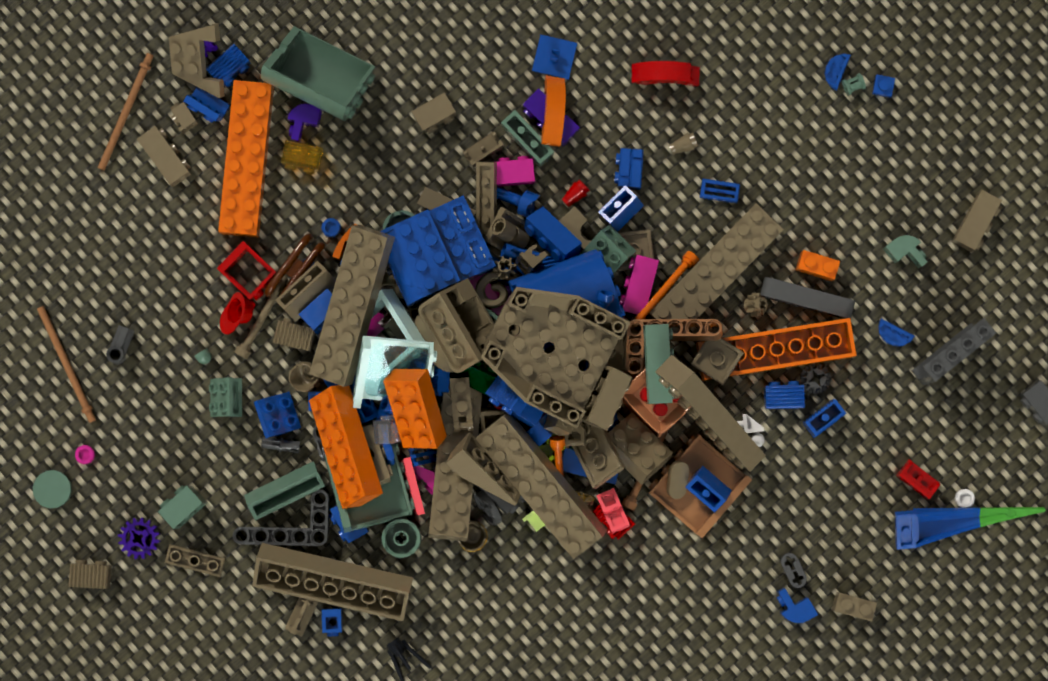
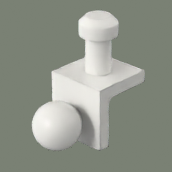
(752, 426)

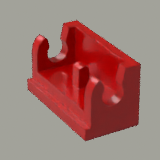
(918, 479)

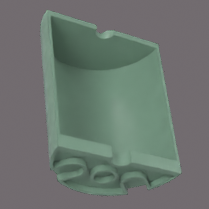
(318, 73)

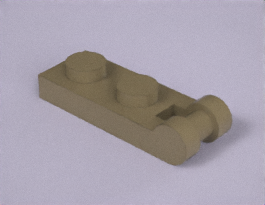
(461, 404)

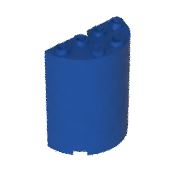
(575, 276)

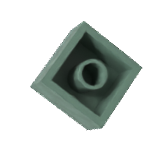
(182, 506)

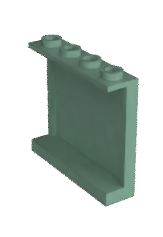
(387, 507)

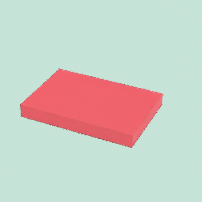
(414, 490)

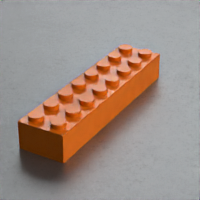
(246, 159)
(791, 347)

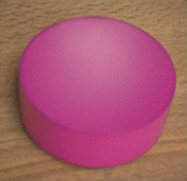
(85, 454)

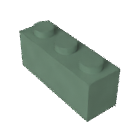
(527, 138)

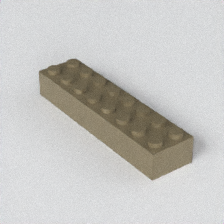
(718, 267)
(351, 305)
(709, 413)
(541, 485)
(451, 492)
(332, 581)

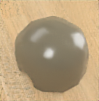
(300, 377)

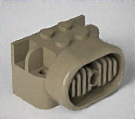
(456, 325)

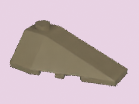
(472, 464)

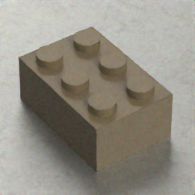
(606, 398)
(639, 448)

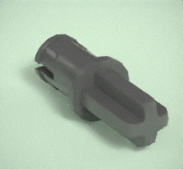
(281, 445)

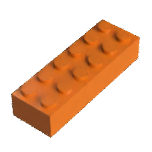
(345, 446)

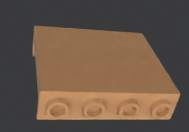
(689, 508)

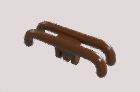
(293, 266)

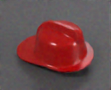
(236, 312)

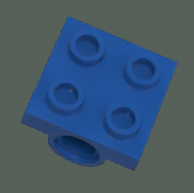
(277, 415)

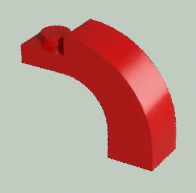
(665, 72)

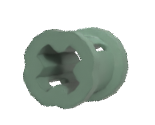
(853, 84)

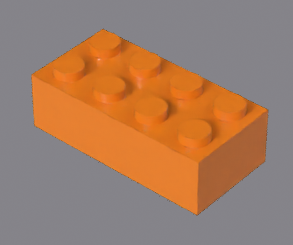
(415, 408)

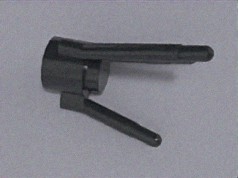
(396, 648)

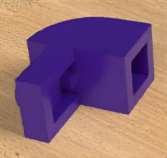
(303, 115)

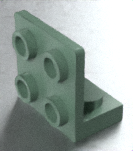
(613, 247)

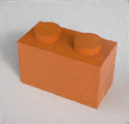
(817, 265)

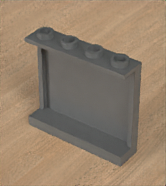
(953, 352)

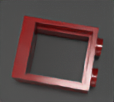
(233, 258)

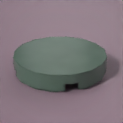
(52, 489)

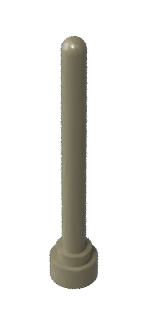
(244, 349)

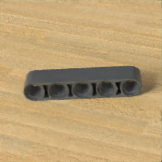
(807, 298)

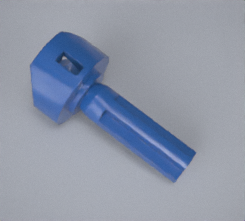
(525, 202)

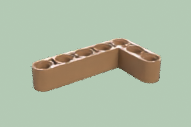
(683, 335)

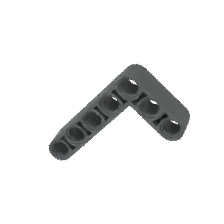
(291, 532)

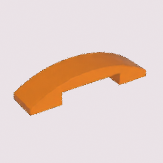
(554, 111)

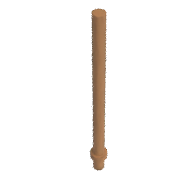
(145, 66)
(86, 408)

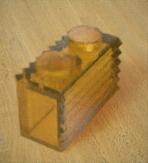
(302, 156)

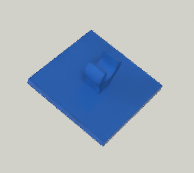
(554, 57)

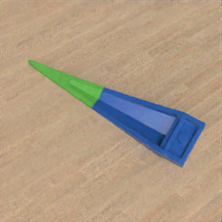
(928, 525)

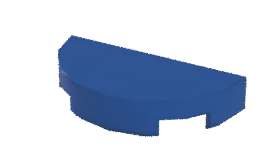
(835, 69)
(893, 335)

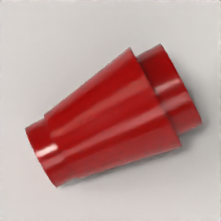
(575, 193)

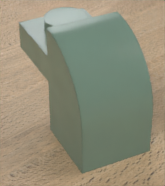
(906, 245)

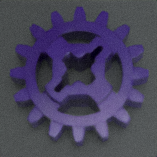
(144, 545)

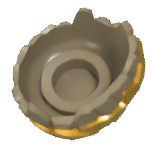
(476, 537)

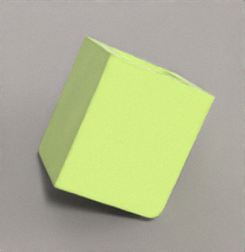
(534, 520)

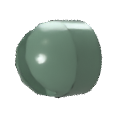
(203, 357)

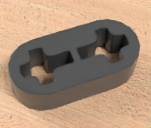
(789, 573)

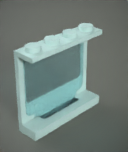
(381, 356)

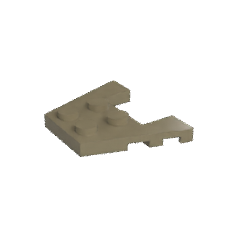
(189, 61)

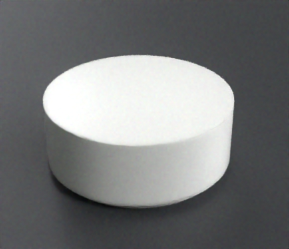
(964, 498)

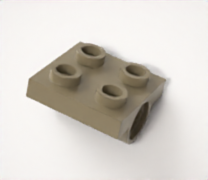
(507, 229)

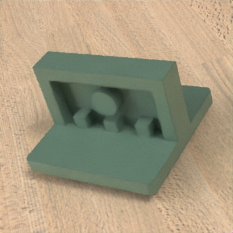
(225, 397)

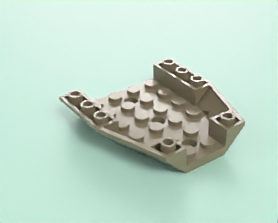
(552, 379)

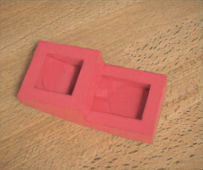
(613, 510)

